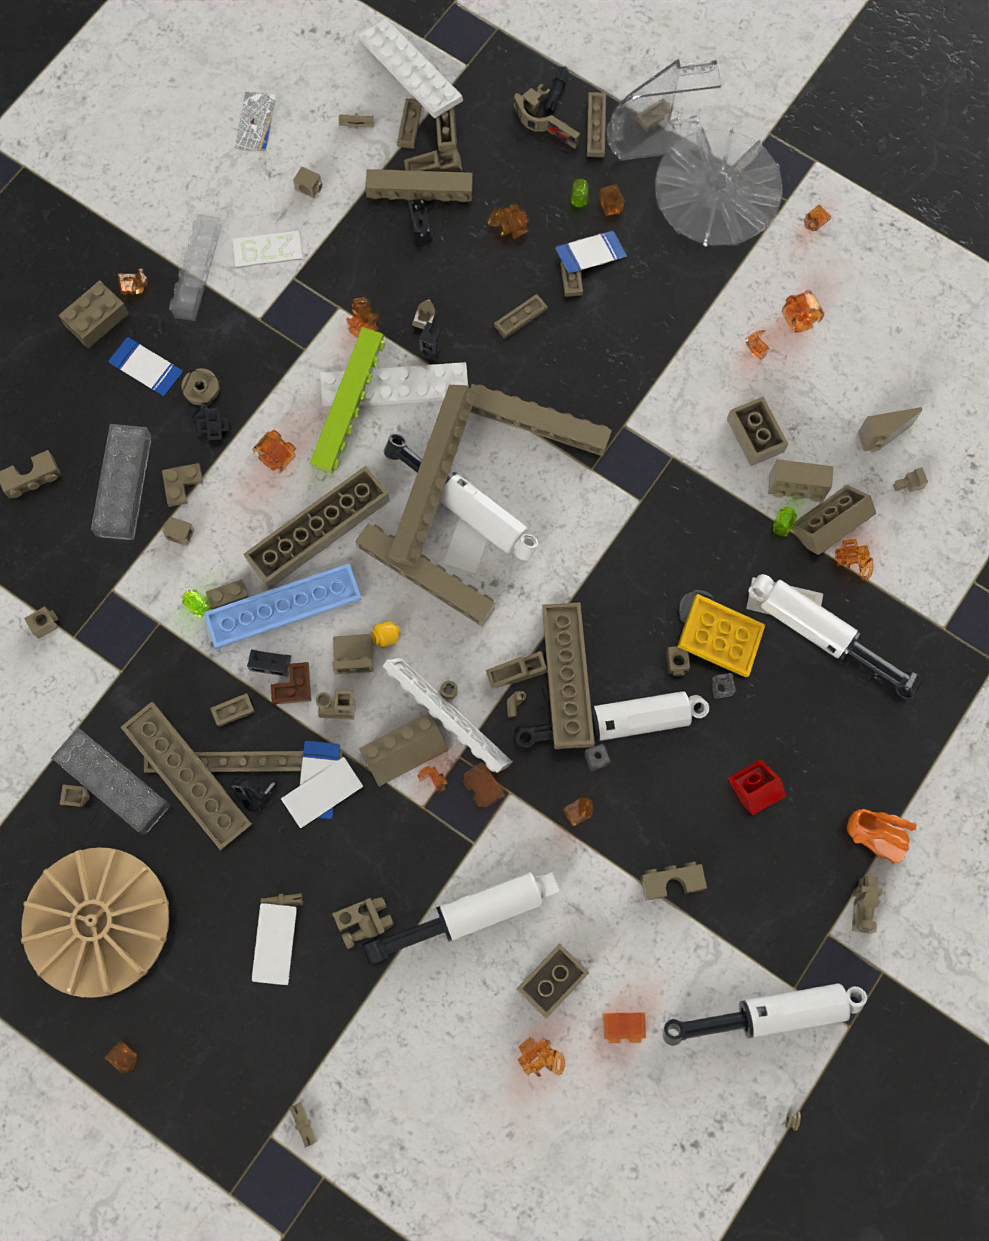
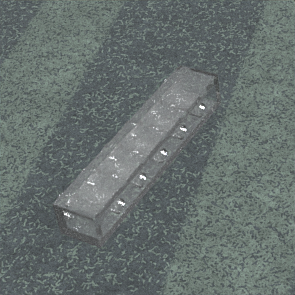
(195, 267)

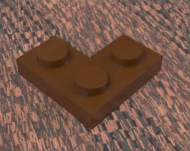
(297, 689)

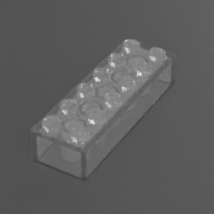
(121, 482)
(111, 781)

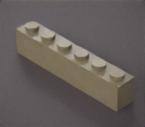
(418, 185)

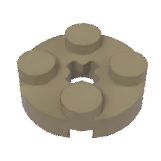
(202, 396)

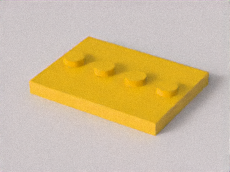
(721, 635)

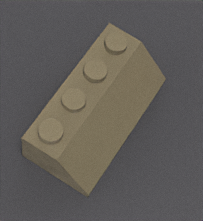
(834, 519)
(404, 749)

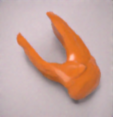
(880, 835)

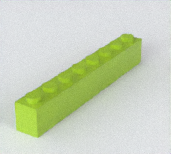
(347, 400)

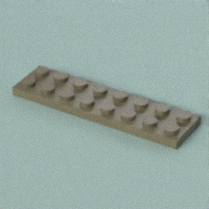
(567, 676)
(186, 775)

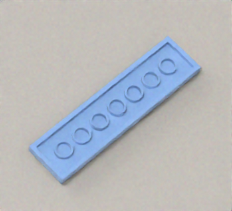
(282, 606)

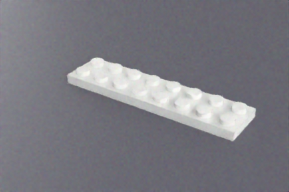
(410, 68)
(400, 384)
(451, 717)

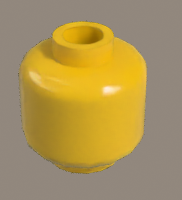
(385, 634)

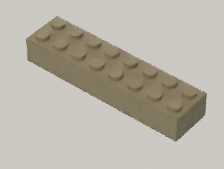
(317, 527)

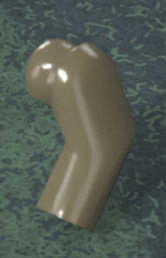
(514, 701)

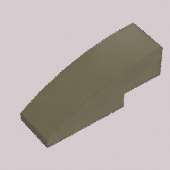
(433, 161)
(517, 670)

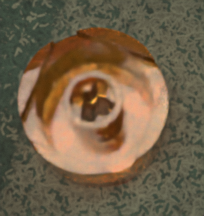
(802, 311)
(274, 451)

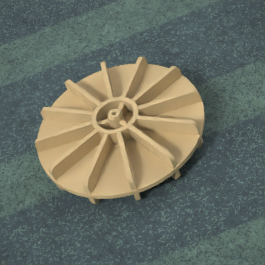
(95, 922)

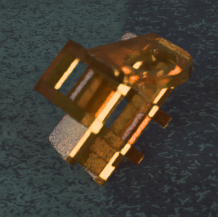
(504, 215)
(362, 312)
(859, 555)
(548, 1057)

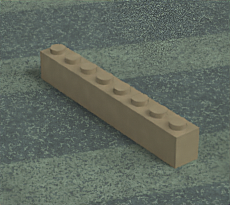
(540, 420)
(429, 577)

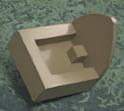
(424, 314)
(74, 795)

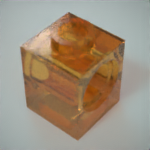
(608, 194)

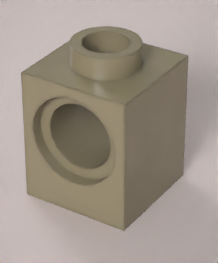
(307, 182)
(178, 531)
(34, 619)
(676, 652)

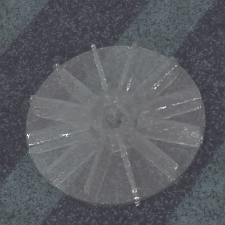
(718, 187)

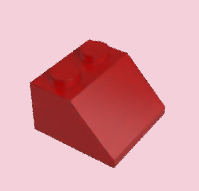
(757, 787)

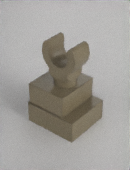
(532, 99)
(914, 481)

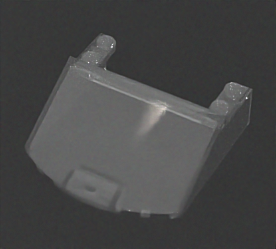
(642, 119)

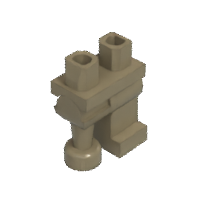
(336, 708)
(864, 904)
(366, 916)

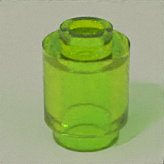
(579, 193)
(784, 521)
(195, 602)

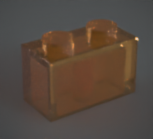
(483, 785)
(624, 1026)

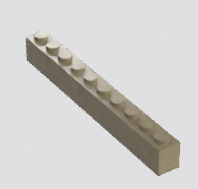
(432, 475)

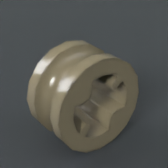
(454, 692)
(792, 1120)

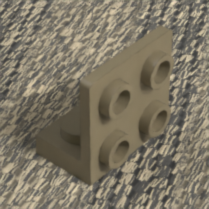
(352, 654)

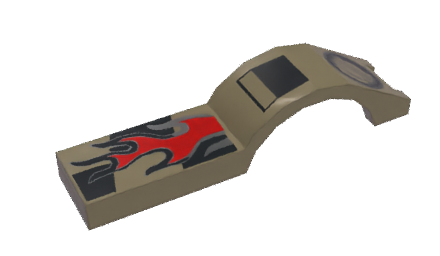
(548, 124)

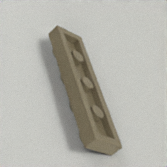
(596, 124)

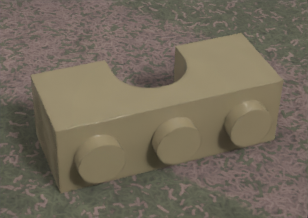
(43, 471)
(690, 876)

